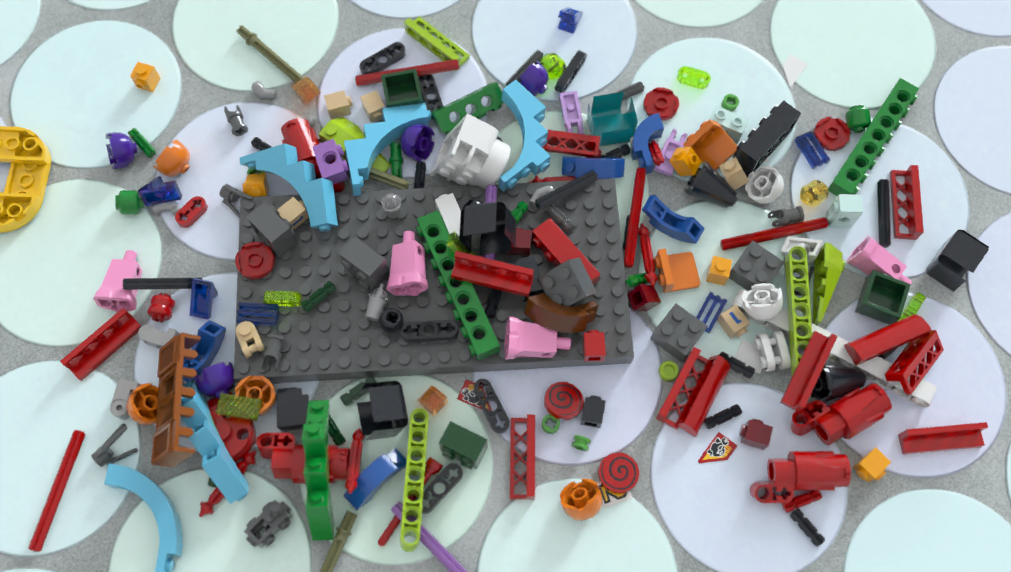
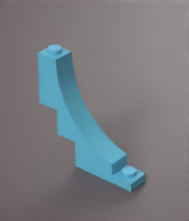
(363, 152)
(315, 193)
(208, 442)

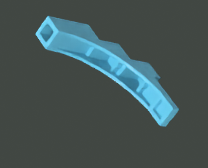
(529, 114)

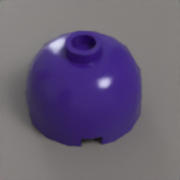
(535, 79)
(417, 142)
(120, 150)
(216, 379)

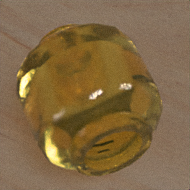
(814, 193)

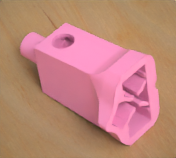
(872, 256)
(407, 267)
(111, 293)
(531, 340)

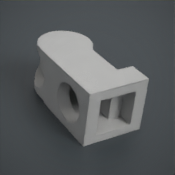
(156, 337)
(119, 401)

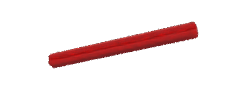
(422, 70)
(634, 218)
(774, 233)
(56, 491)

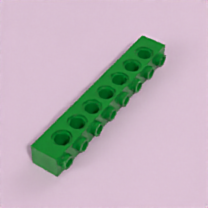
(888, 116)
(480, 348)

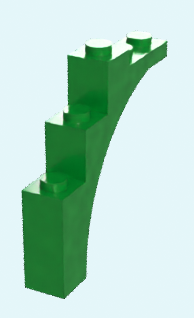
(316, 471)

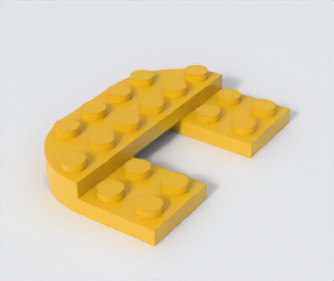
(26, 177)

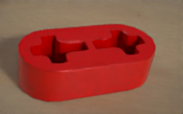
(191, 212)

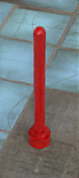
(431, 468)

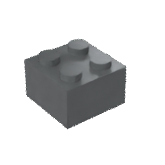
(272, 229)
(364, 264)
(755, 267)
(568, 283)
(678, 332)

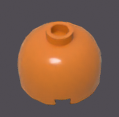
(173, 160)
(258, 388)
(143, 404)
(581, 499)

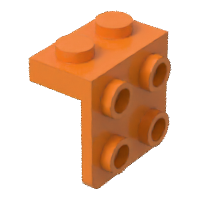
(712, 143)
(676, 271)

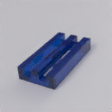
(809, 151)
(716, 299)
(261, 306)

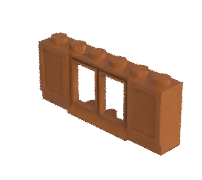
(169, 409)

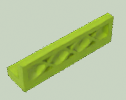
(434, 45)

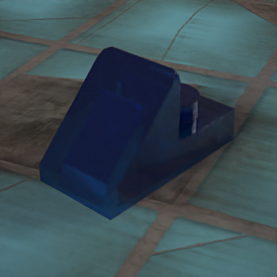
(569, 19)
(159, 192)
(201, 298)

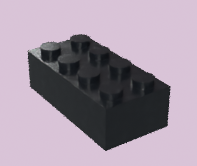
(766, 137)

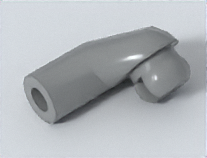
(261, 92)
(316, 126)
(539, 193)
(172, 206)

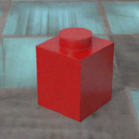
(594, 346)

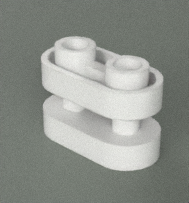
(767, 360)

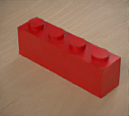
(559, 247)

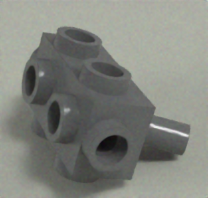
(272, 519)

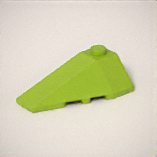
(344, 130)

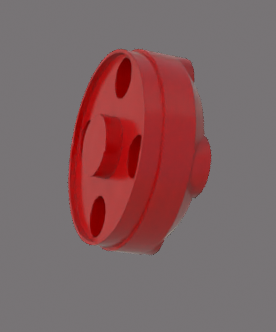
(231, 432)

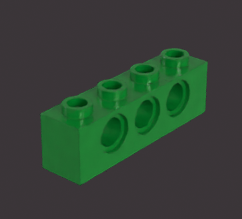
(442, 115)

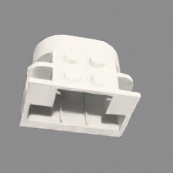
(472, 154)

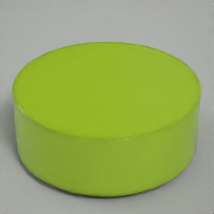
(668, 371)

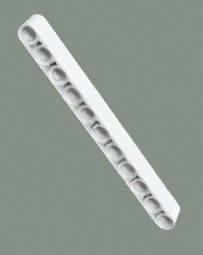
(873, 369)

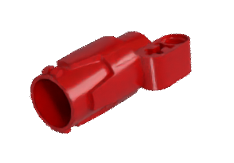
(303, 137)
(843, 417)
(289, 457)
(802, 473)

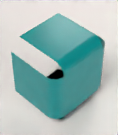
(609, 121)

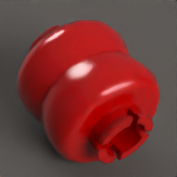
(161, 307)

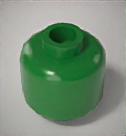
(858, 118)
(128, 202)

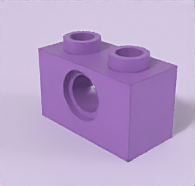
(325, 154)

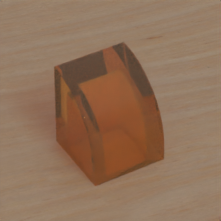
(305, 89)
(433, 400)

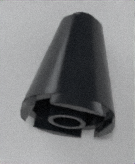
(711, 186)
(837, 381)

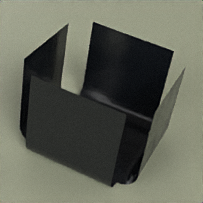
(494, 224)
(955, 257)
(385, 412)

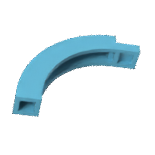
(160, 504)

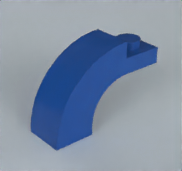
(646, 132)
(604, 167)
(671, 224)
(207, 348)
(375, 477)

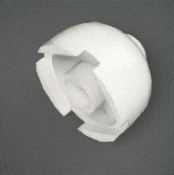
(765, 185)
(762, 301)

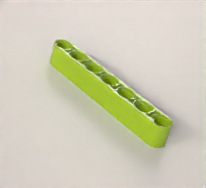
(795, 303)
(414, 487)

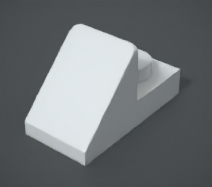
(814, 246)

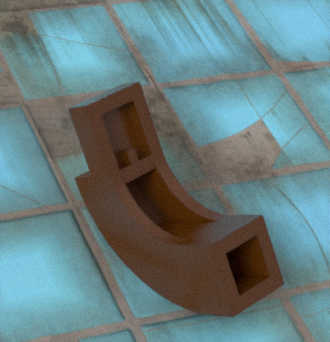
(559, 317)

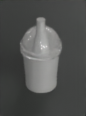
(391, 203)
(376, 303)

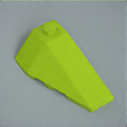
(826, 275)

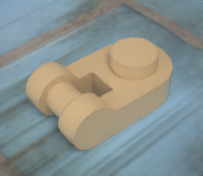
(246, 333)

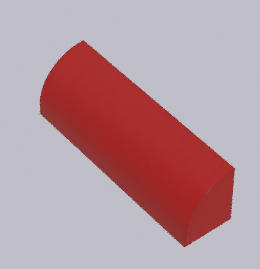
(887, 339)
(703, 395)

